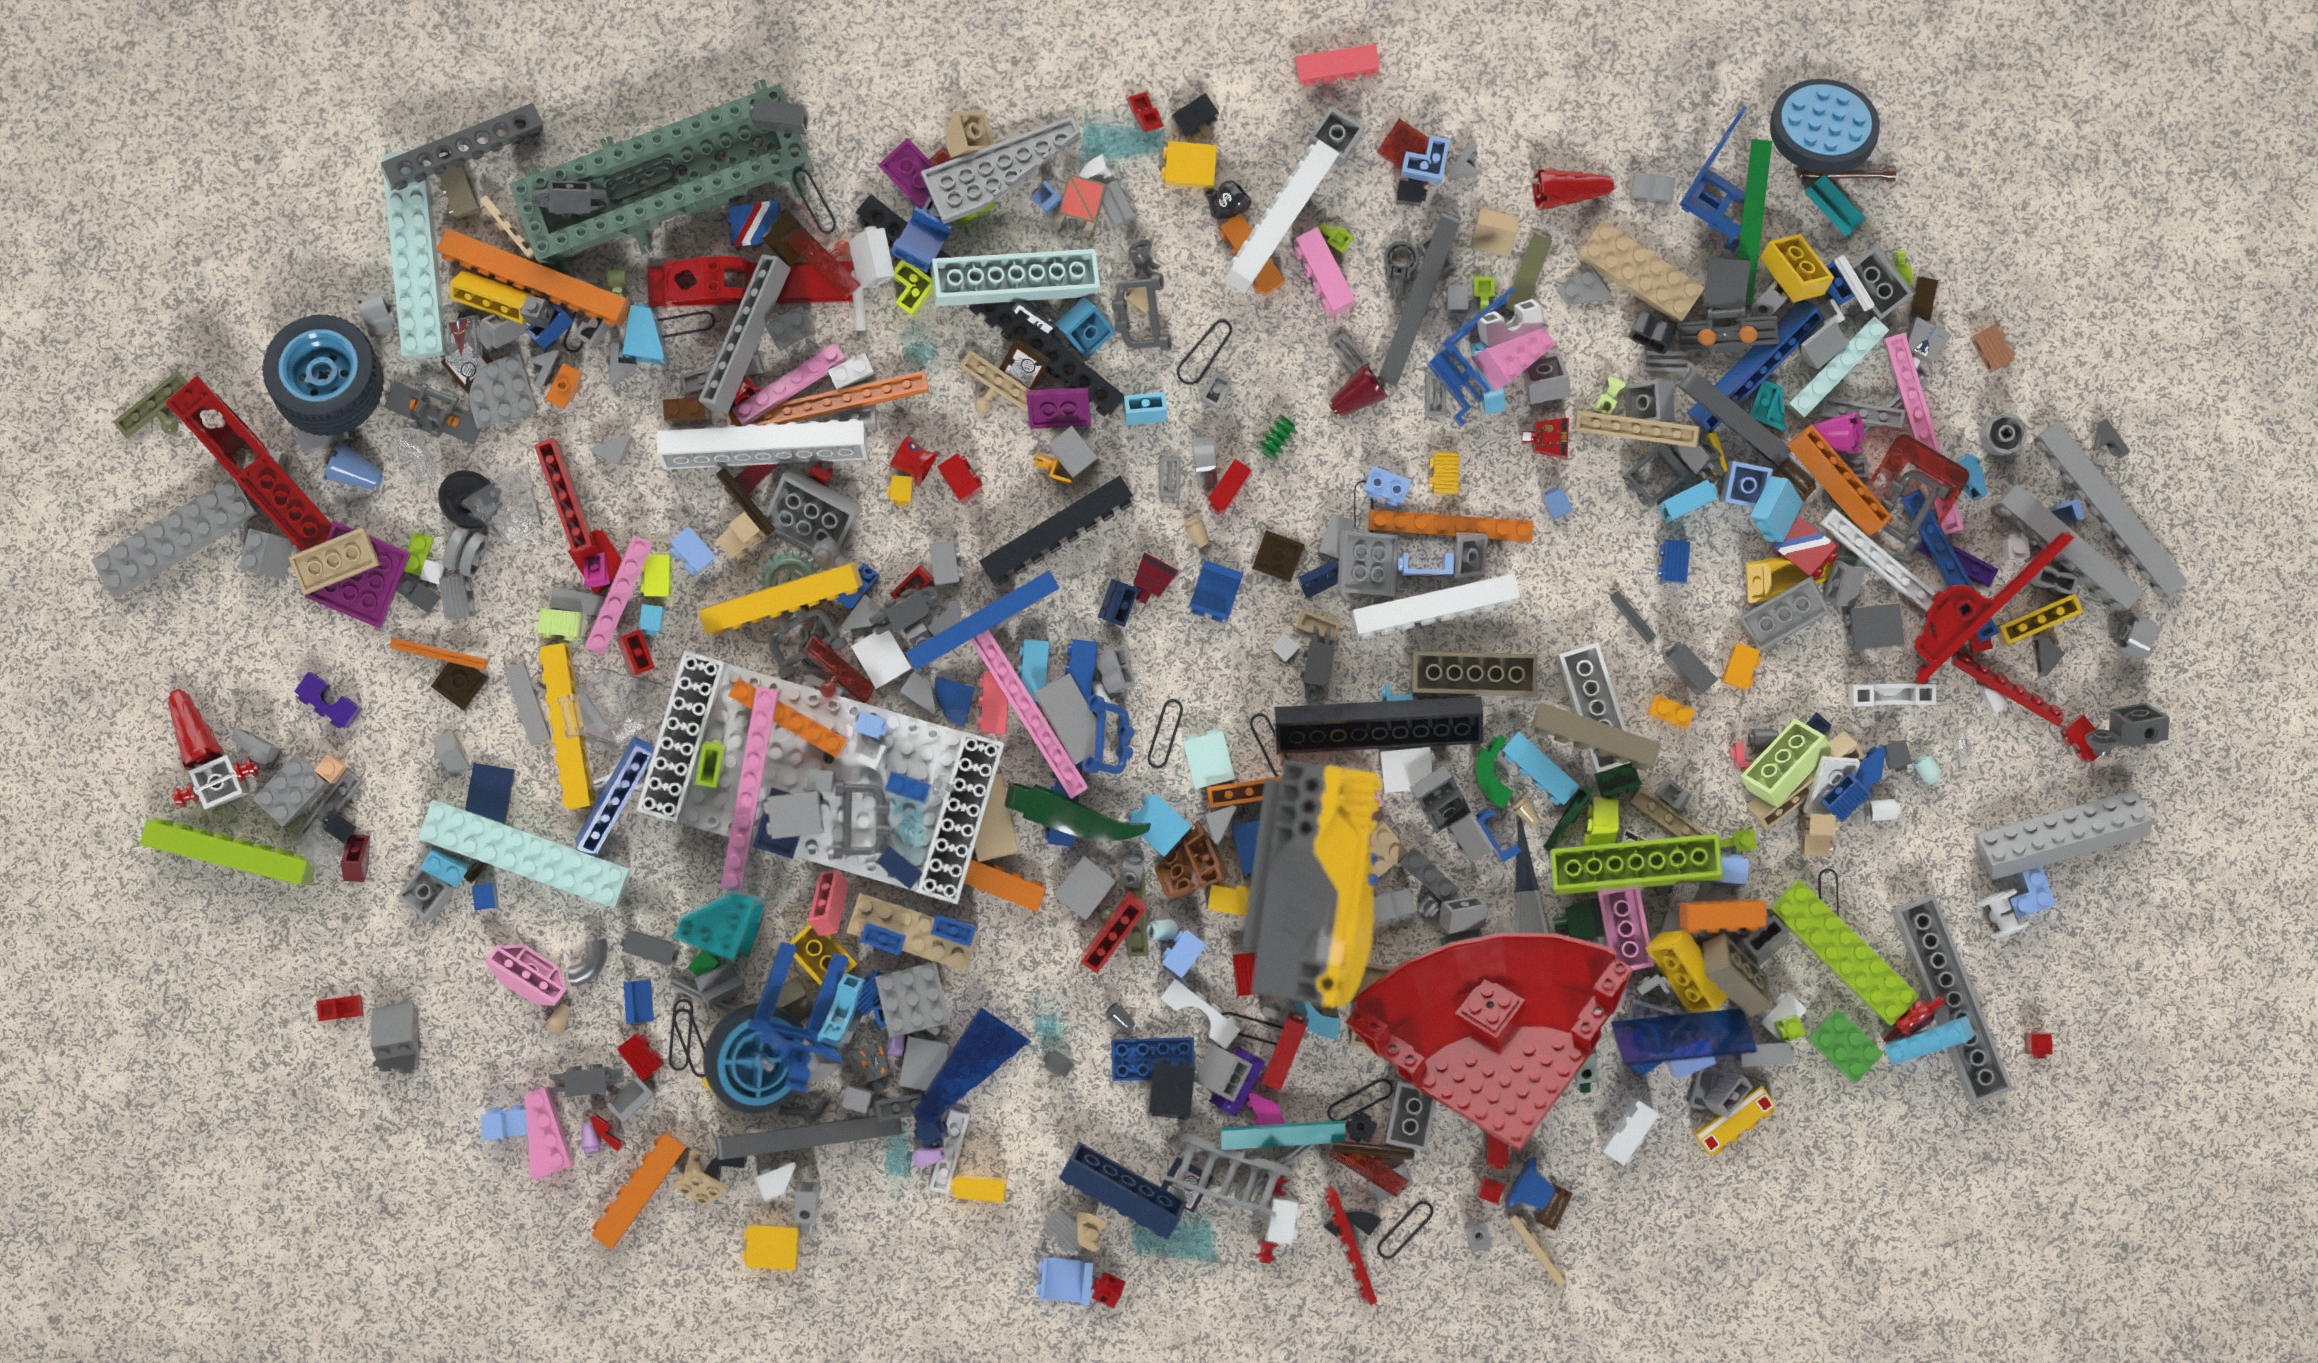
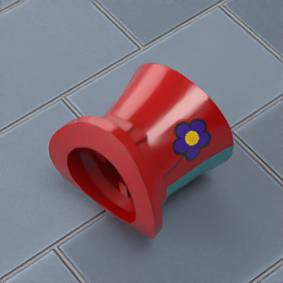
(913, 460)

